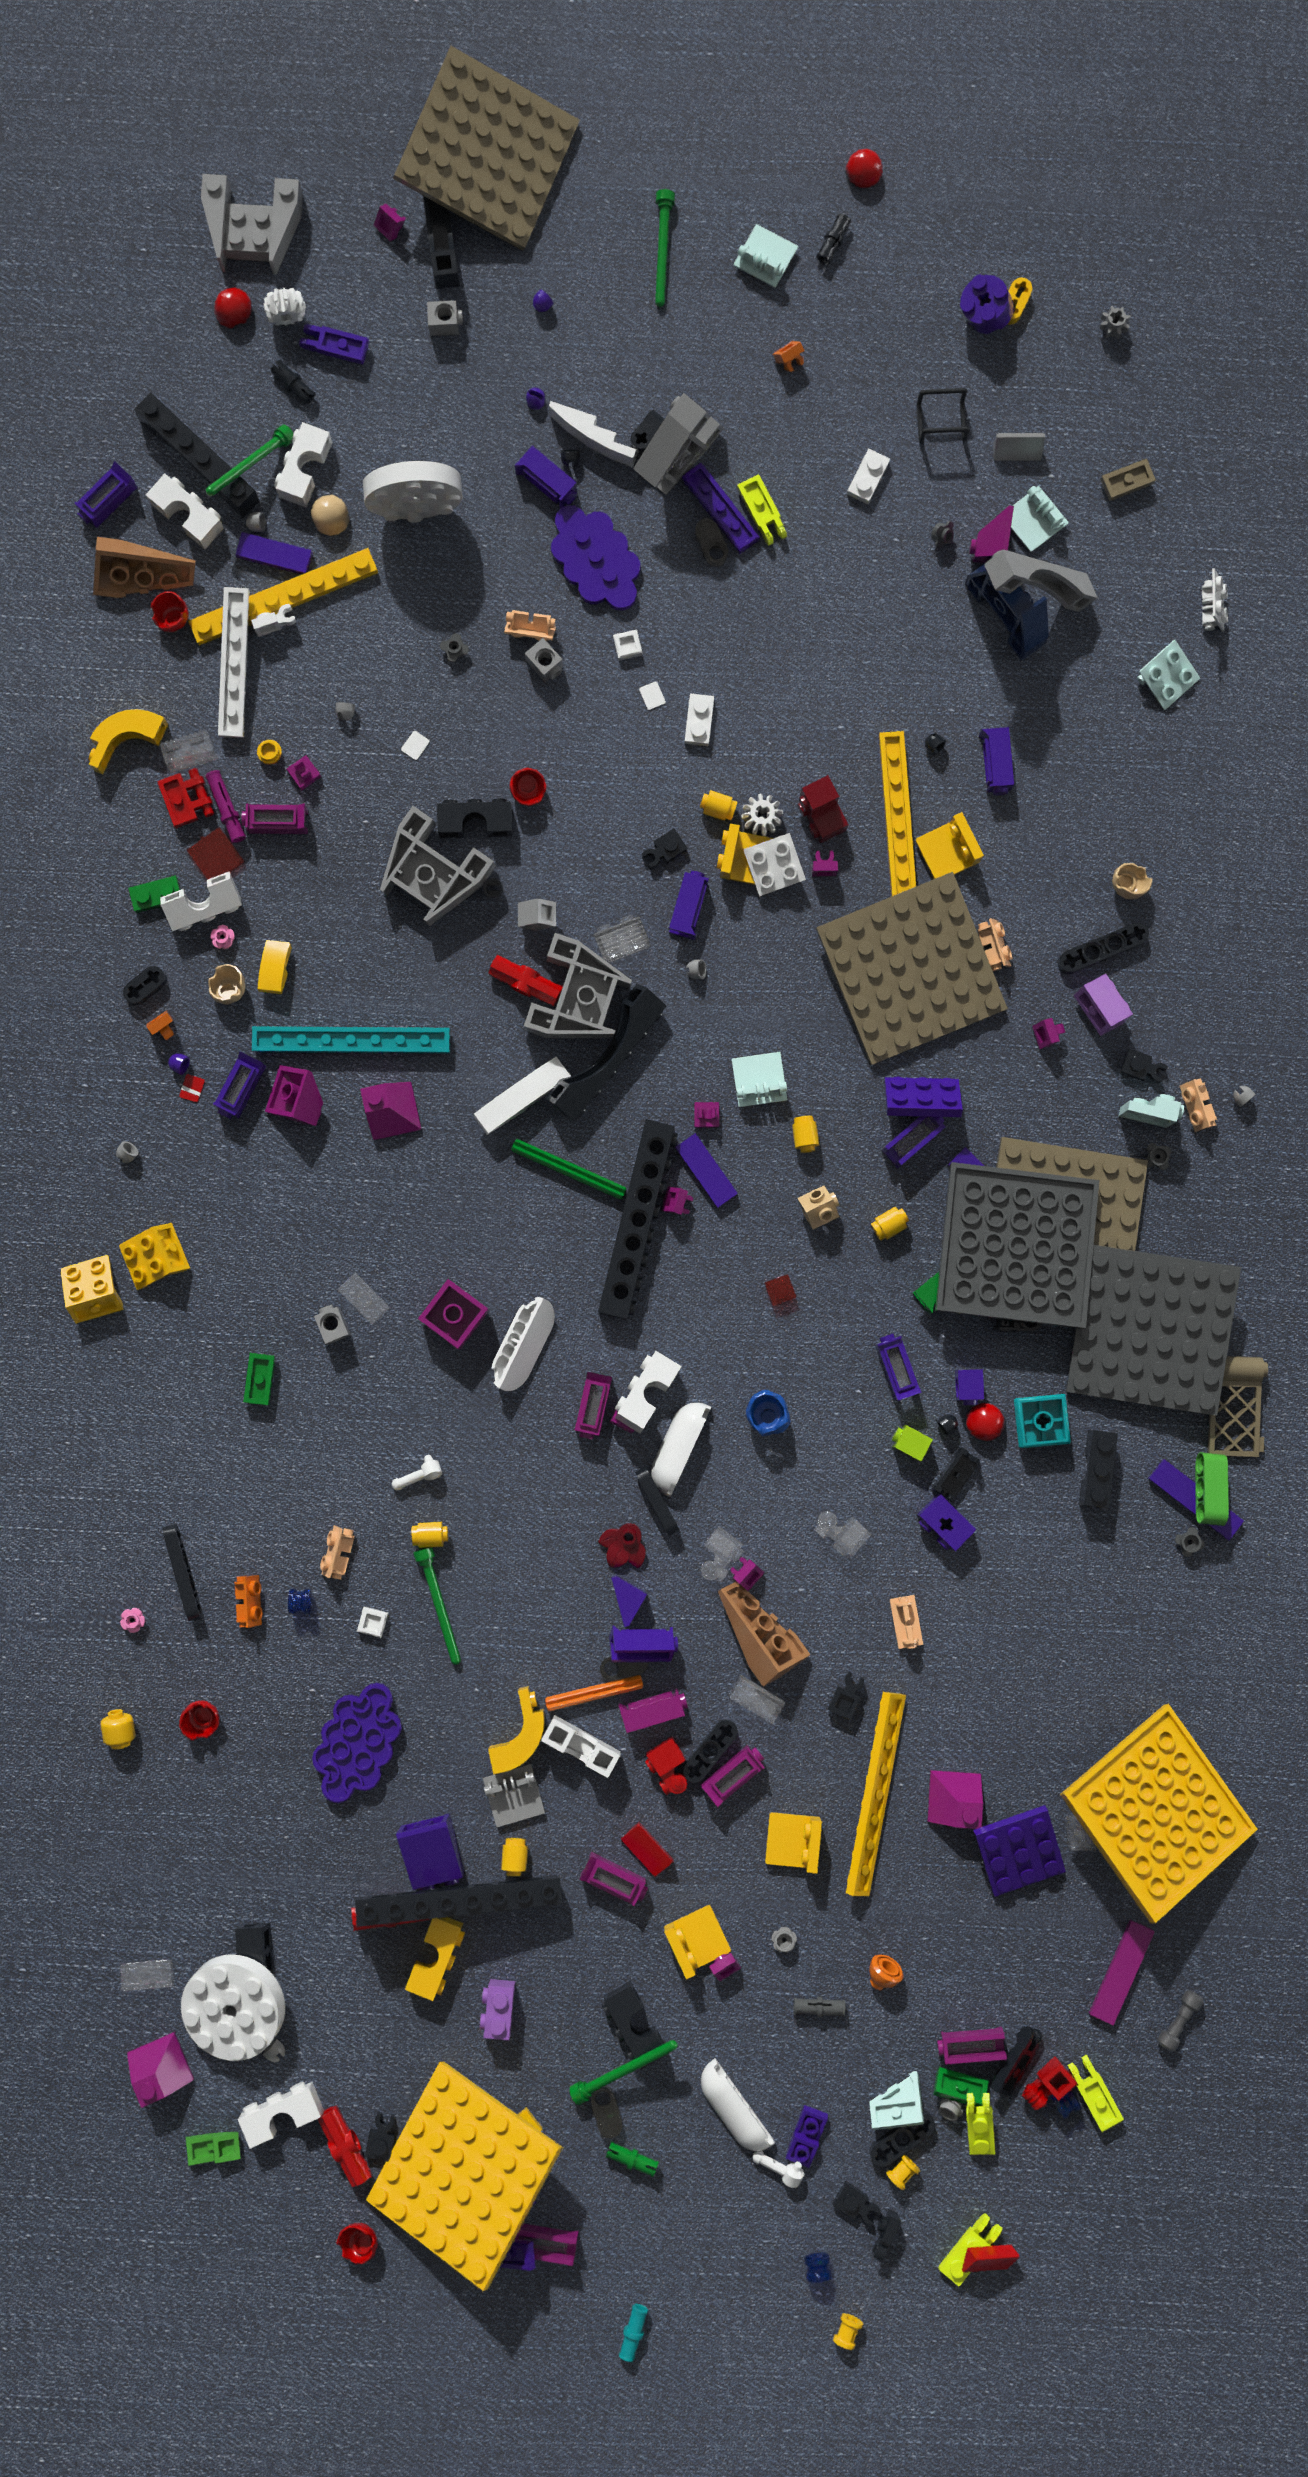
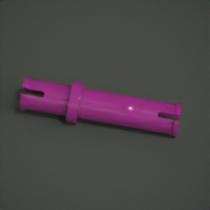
(228, 814)

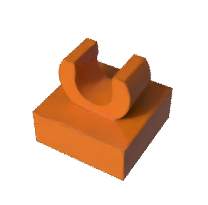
(788, 353)
(160, 1024)

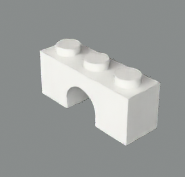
(308, 445)
(169, 497)
(183, 912)
(658, 1373)
(582, 1745)
(300, 2103)

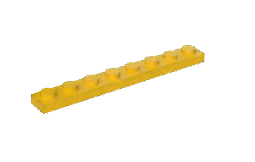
(292, 592)
(897, 811)
(875, 1794)

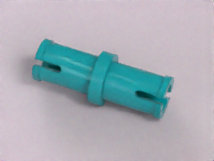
(633, 2332)

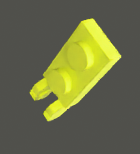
(761, 507)
(1097, 2096)
(980, 2126)
(953, 2262)

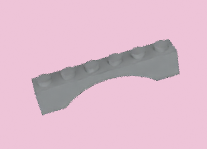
(1066, 585)

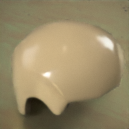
(330, 515)
(1131, 881)
(227, 984)

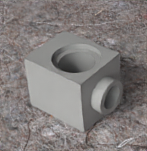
(444, 308)
(540, 651)
(537, 914)
(341, 1331)

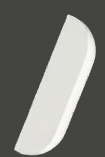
(523, 1344)
(678, 1446)
(734, 2109)

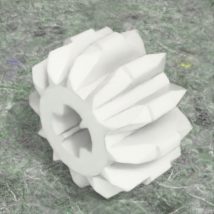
(284, 306)
(761, 823)

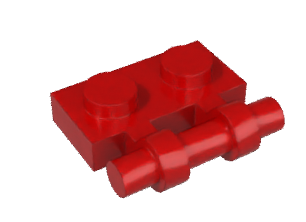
(178, 801)

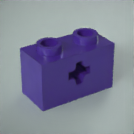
(940, 1509)

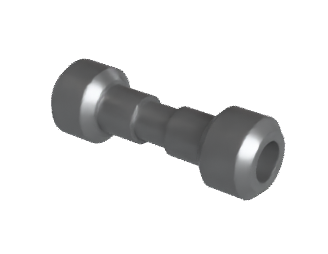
(1191, 2003)

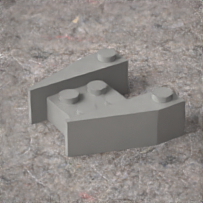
(251, 230)
(677, 444)
(427, 873)
(583, 995)

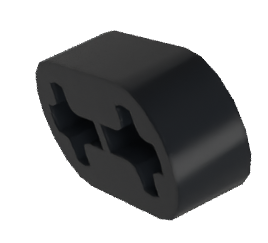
(140, 981)

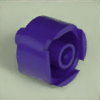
(987, 304)

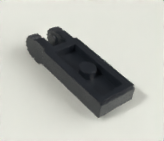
(1017, 2061)

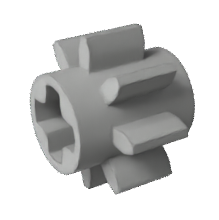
(1115, 315)

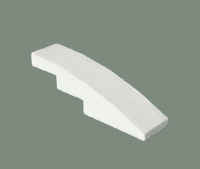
(585, 429)
(520, 1096)

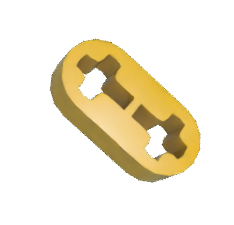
(1022, 301)

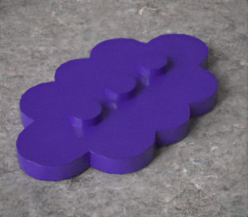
(595, 557)
(357, 1742)

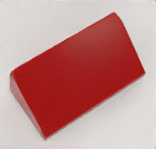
(647, 1849)
(989, 2258)

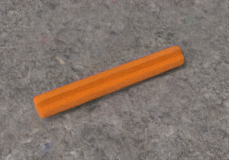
(594, 1692)

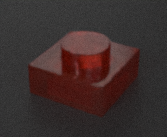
(780, 1290)

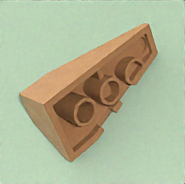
(133, 568)
(764, 1642)

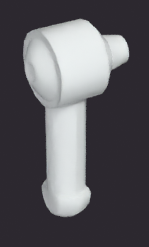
(429, 1471)
(791, 2174)

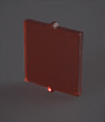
(215, 854)

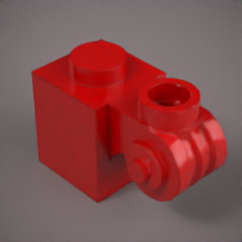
(663, 1760)
(1052, 2080)

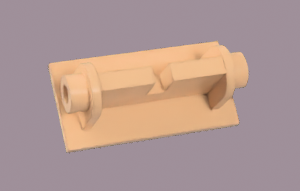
(519, 625)
(993, 935)
(1194, 1094)
(332, 1561)
(906, 1622)

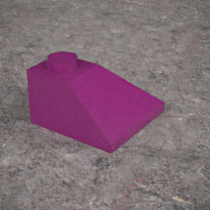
(992, 537)
(295, 1096)
(390, 1109)
(955, 1799)
(158, 2069)

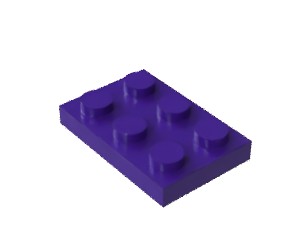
(923, 1097)

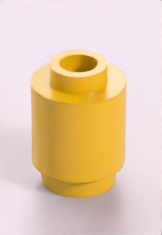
(718, 805)
(805, 1134)
(890, 1223)
(429, 1534)
(514, 1856)

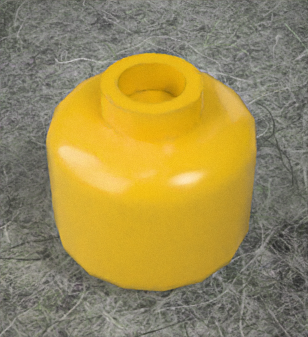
(117, 1729)

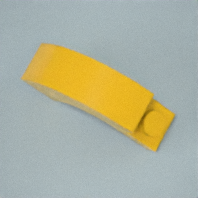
(122, 727)
(515, 1752)

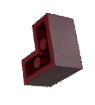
(821, 807)

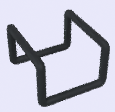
(922, 432)

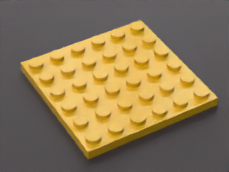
(1159, 1813)
(464, 2175)

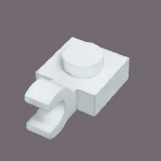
(268, 623)

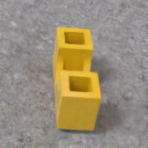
(427, 1978)

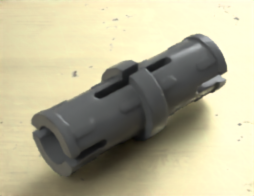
(819, 2007)

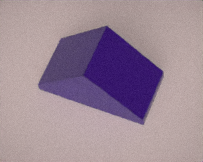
(628, 1598)

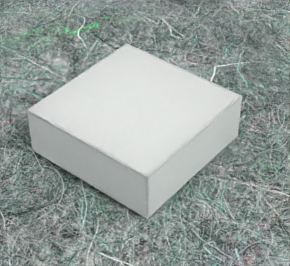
(627, 645)
(372, 1622)

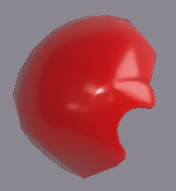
(864, 168)
(232, 307)
(169, 611)
(527, 786)
(985, 1422)
(199, 1720)
(358, 2243)

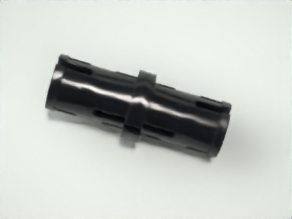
(833, 238)
(293, 382)

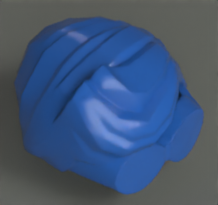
(768, 1413)

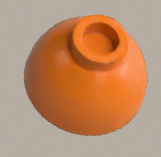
(884, 1972)

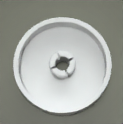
(412, 490)
(251, 2020)

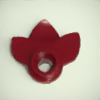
(623, 1550)

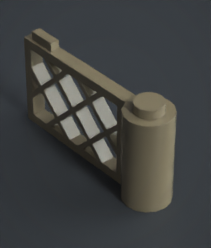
(1240, 1373)

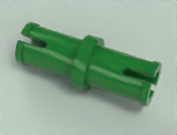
(632, 2159)

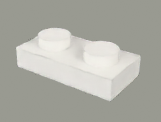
(868, 476)
(699, 719)

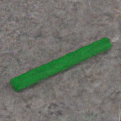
(568, 1169)

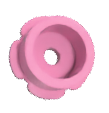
(222, 943)
(139, 1621)

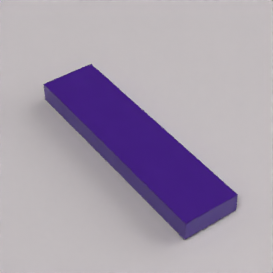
(720, 508)
(1183, 1491)

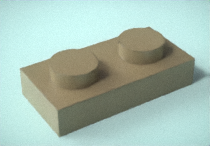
(1128, 479)

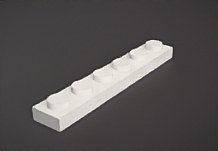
(233, 662)

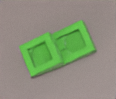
(212, 2147)

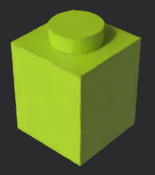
(911, 1442)

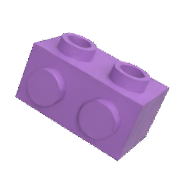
(1103, 1004)
(499, 2009)

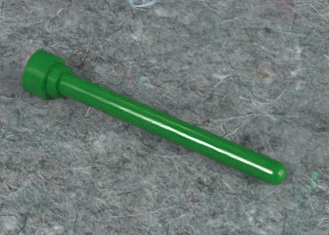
(665, 200)
(281, 438)
(425, 1559)
(582, 2091)

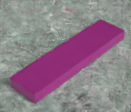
(1121, 1972)

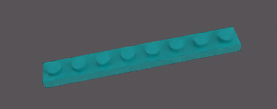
(350, 1039)

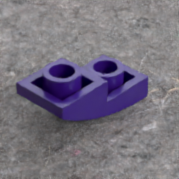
(806, 2136)

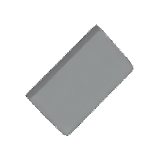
(1018, 446)

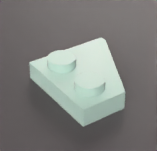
(899, 2105)

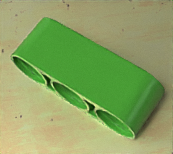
(1211, 1489)

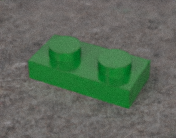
(148, 895)
(259, 1379)
(956, 2085)

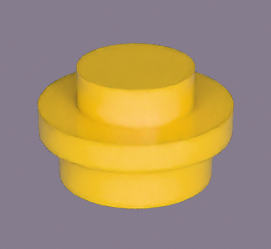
(269, 752)

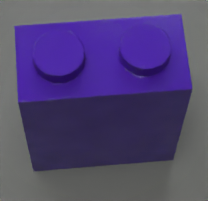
(430, 1852)

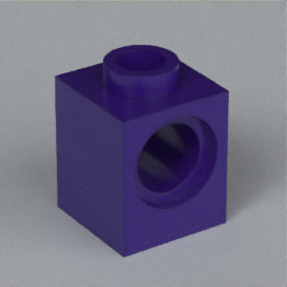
(969, 1386)

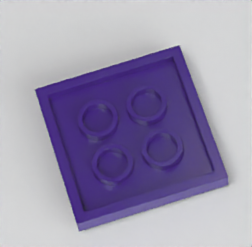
(1019, 1850)

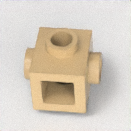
(819, 1206)

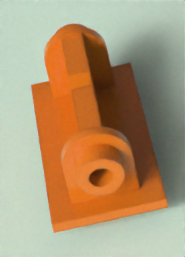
(250, 1612)

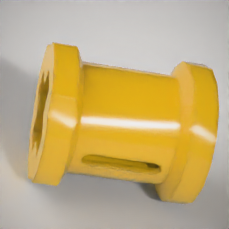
(903, 2172)
(848, 2331)

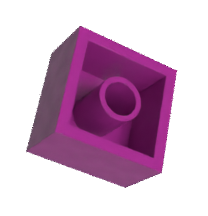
(453, 1314)

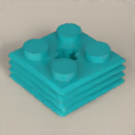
(1051, 1407)

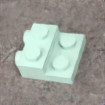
(1160, 1111)

